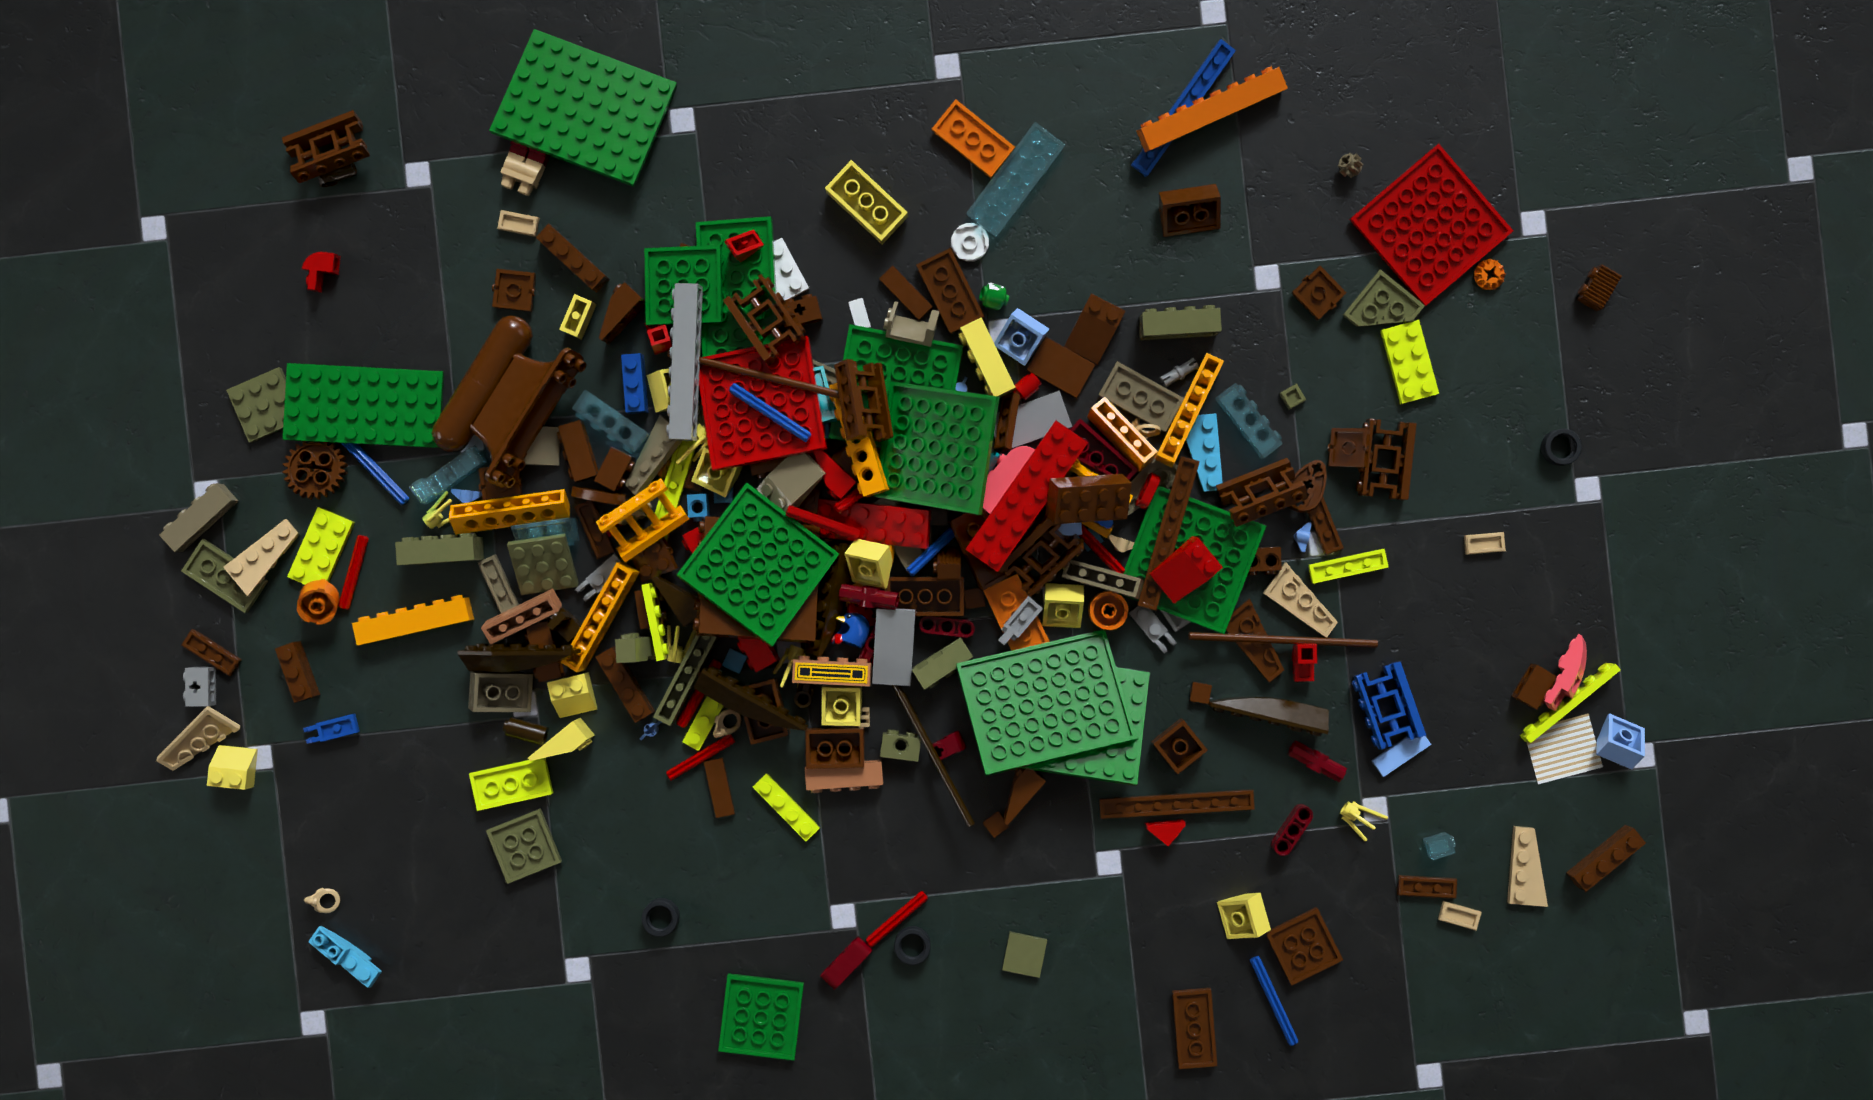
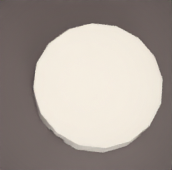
(969, 242)

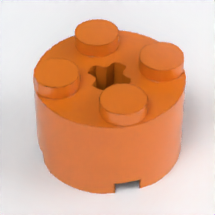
(318, 602)
(1118, 614)

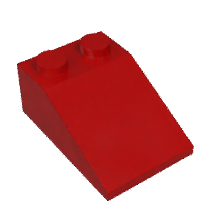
(836, 478)
(1185, 569)

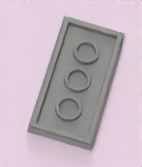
(1037, 417)
(893, 646)

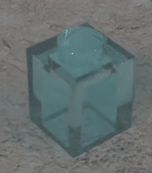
(1439, 845)

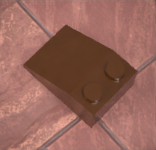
(622, 309)
(1094, 328)
(1023, 788)

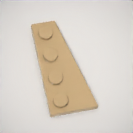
(255, 562)
(1296, 598)
(197, 737)
(1525, 874)

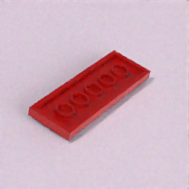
(880, 523)

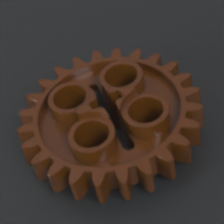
(311, 485)

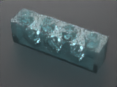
(588, 401)
(1238, 417)

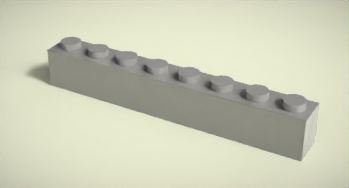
(685, 362)

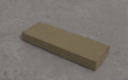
(498, 583)

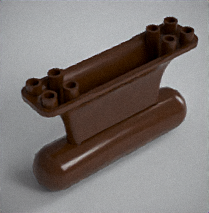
(505, 399)

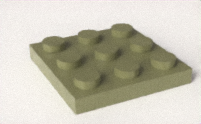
(260, 404)
(543, 564)
(524, 846)

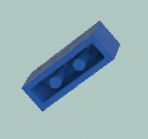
(634, 383)

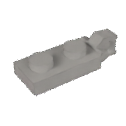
(1020, 620)

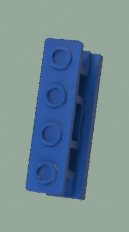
(1403, 701)

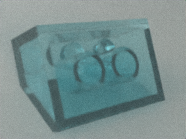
(548, 528)

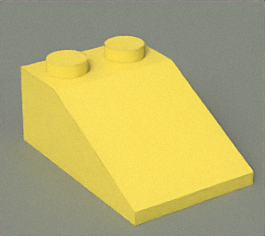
(572, 737)

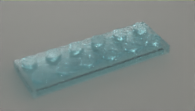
(1015, 179)

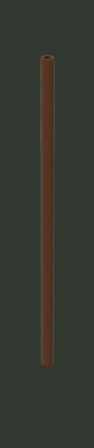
(767, 377)
(1282, 639)

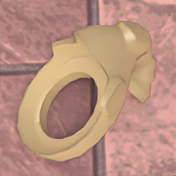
(1136, 423)
(720, 730)
(314, 900)

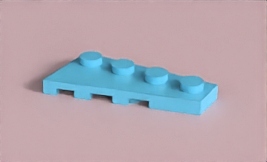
(1204, 447)

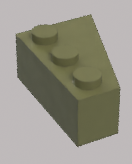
(634, 648)
(941, 663)

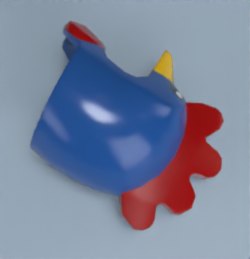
(854, 626)

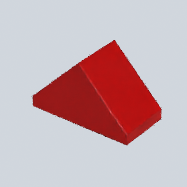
(744, 245)
(1166, 830)

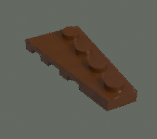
(1262, 655)

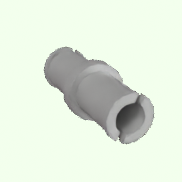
(1179, 372)

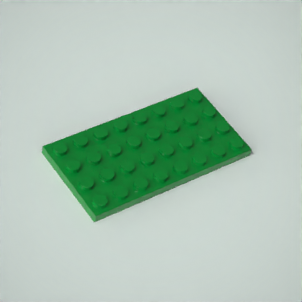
(738, 278)
(362, 405)

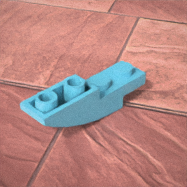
(345, 954)

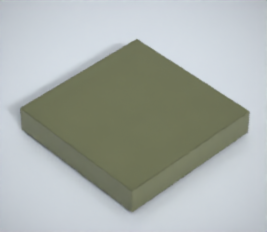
(1024, 954)

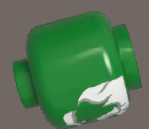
(993, 296)

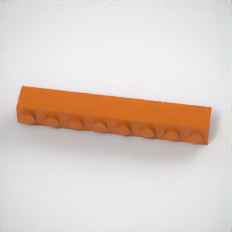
(1212, 109)

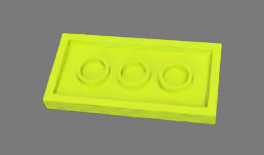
(1409, 362)
(321, 547)
(510, 783)

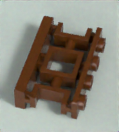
(321, 135)
(753, 328)
(852, 402)
(1401, 463)
(1258, 481)
(1030, 542)

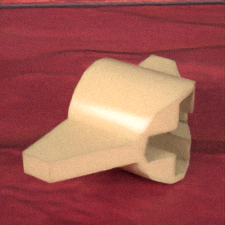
(1120, 544)

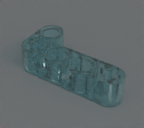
(430, 488)

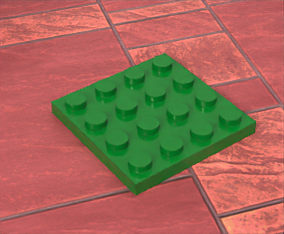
(682, 265)
(761, 1016)

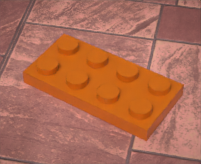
(973, 138)
(1004, 600)

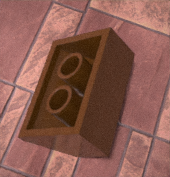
(1190, 210)
(835, 747)

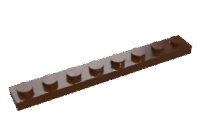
(1169, 528)
(1176, 803)

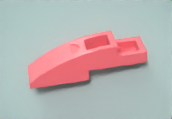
(1572, 668)

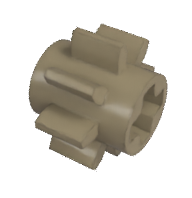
(1350, 165)

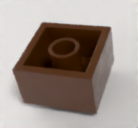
(1179, 745)

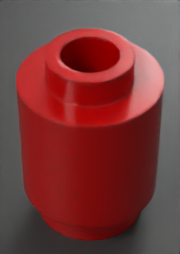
(1027, 386)

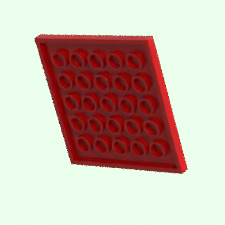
(1431, 225)
(745, 436)

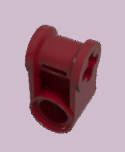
(951, 744)

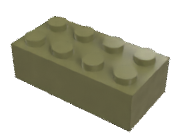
(1179, 323)
(435, 550)

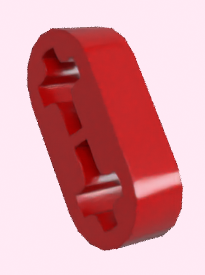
(1148, 490)

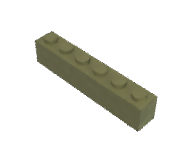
(685, 679)

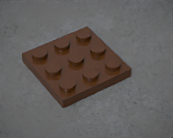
(1304, 946)

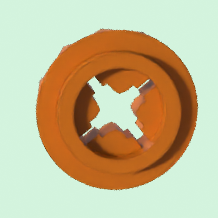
(1481, 276)

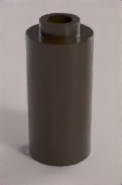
(526, 731)

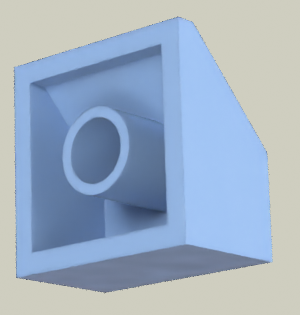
(1021, 336)
(1621, 742)

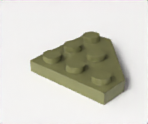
(1383, 303)

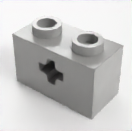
(206, 693)

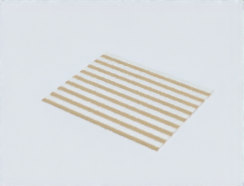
(1565, 750)

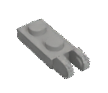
(598, 577)
(1151, 626)

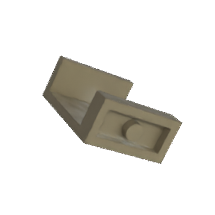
(910, 329)

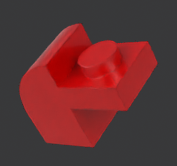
(318, 265)
(659, 338)
(1304, 657)

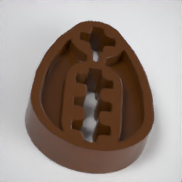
(1318, 483)
(598, 495)

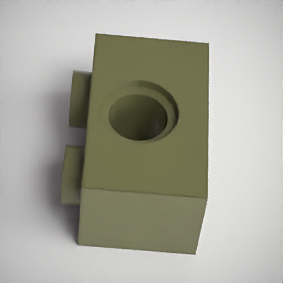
(889, 748)

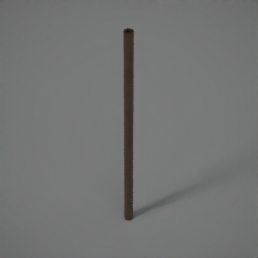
(933, 754)

